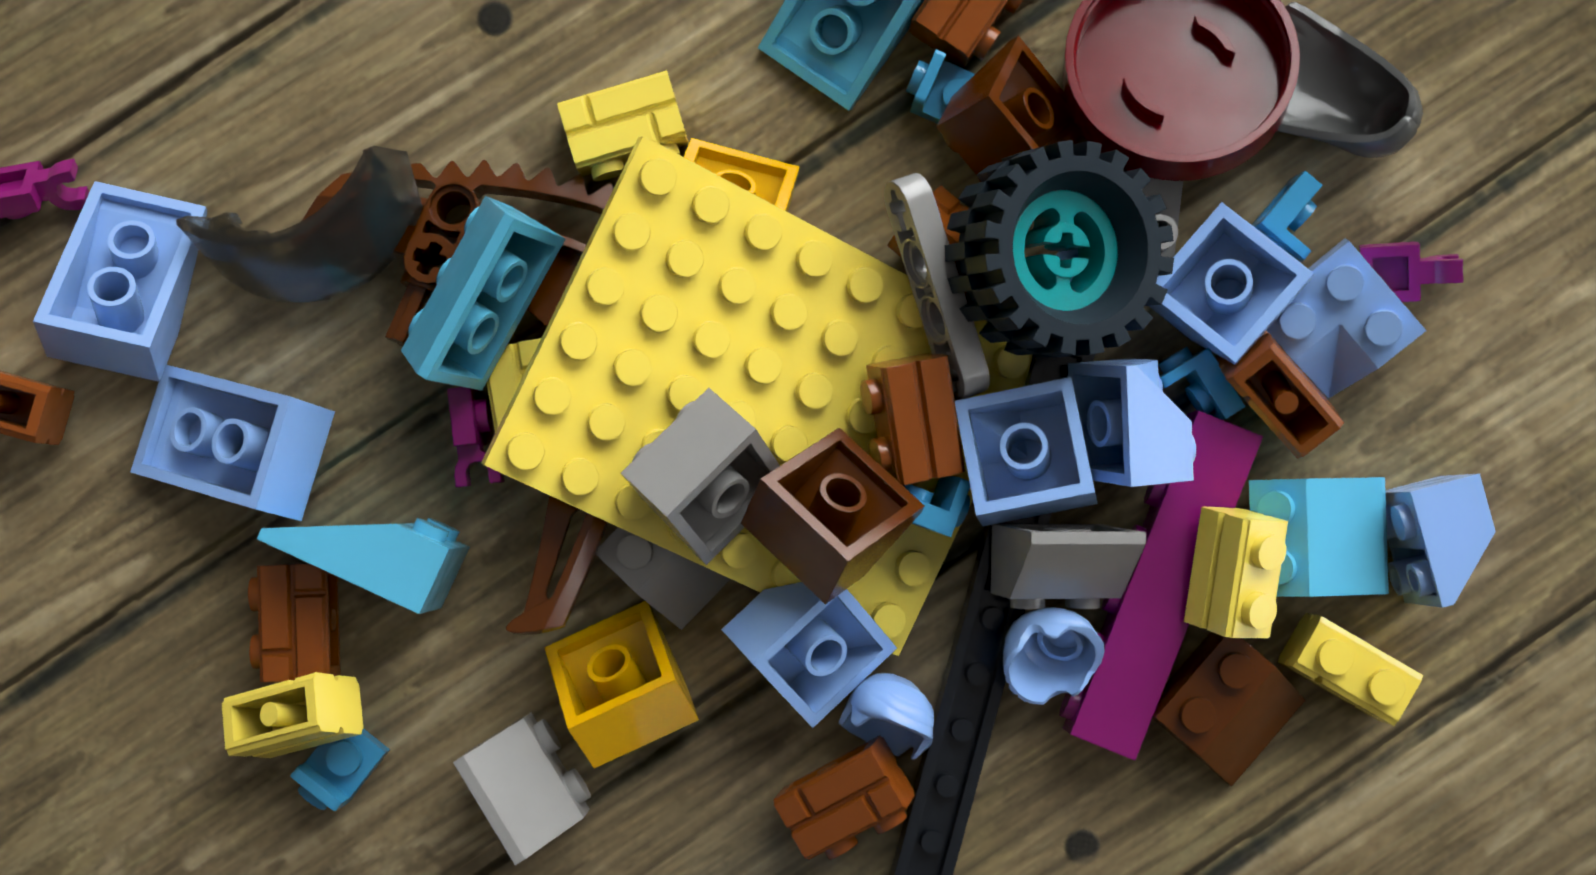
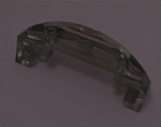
(328, 251)

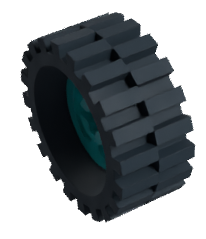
(1075, 203)

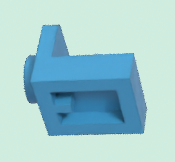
(935, 85)
(1289, 209)
(1208, 386)
(944, 507)
(338, 770)

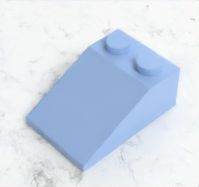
(120, 283)
(233, 442)

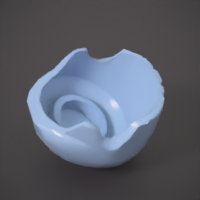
(1050, 654)
(892, 709)

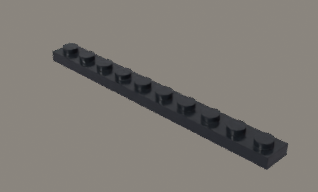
(965, 705)

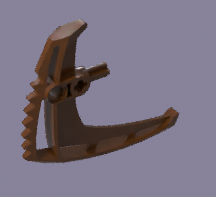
(435, 240)

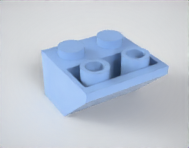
(1436, 537)

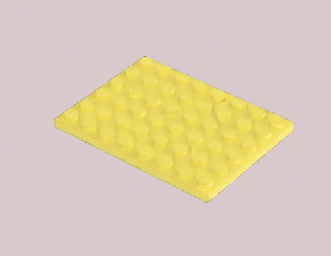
(730, 295)

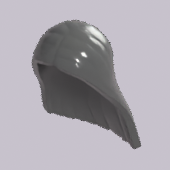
(1348, 92)

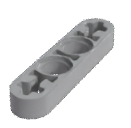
(922, 249)

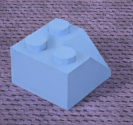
(1344, 321)
(1130, 424)
(1025, 452)

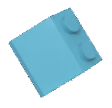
(1332, 534)

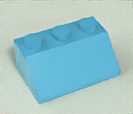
(480, 296)

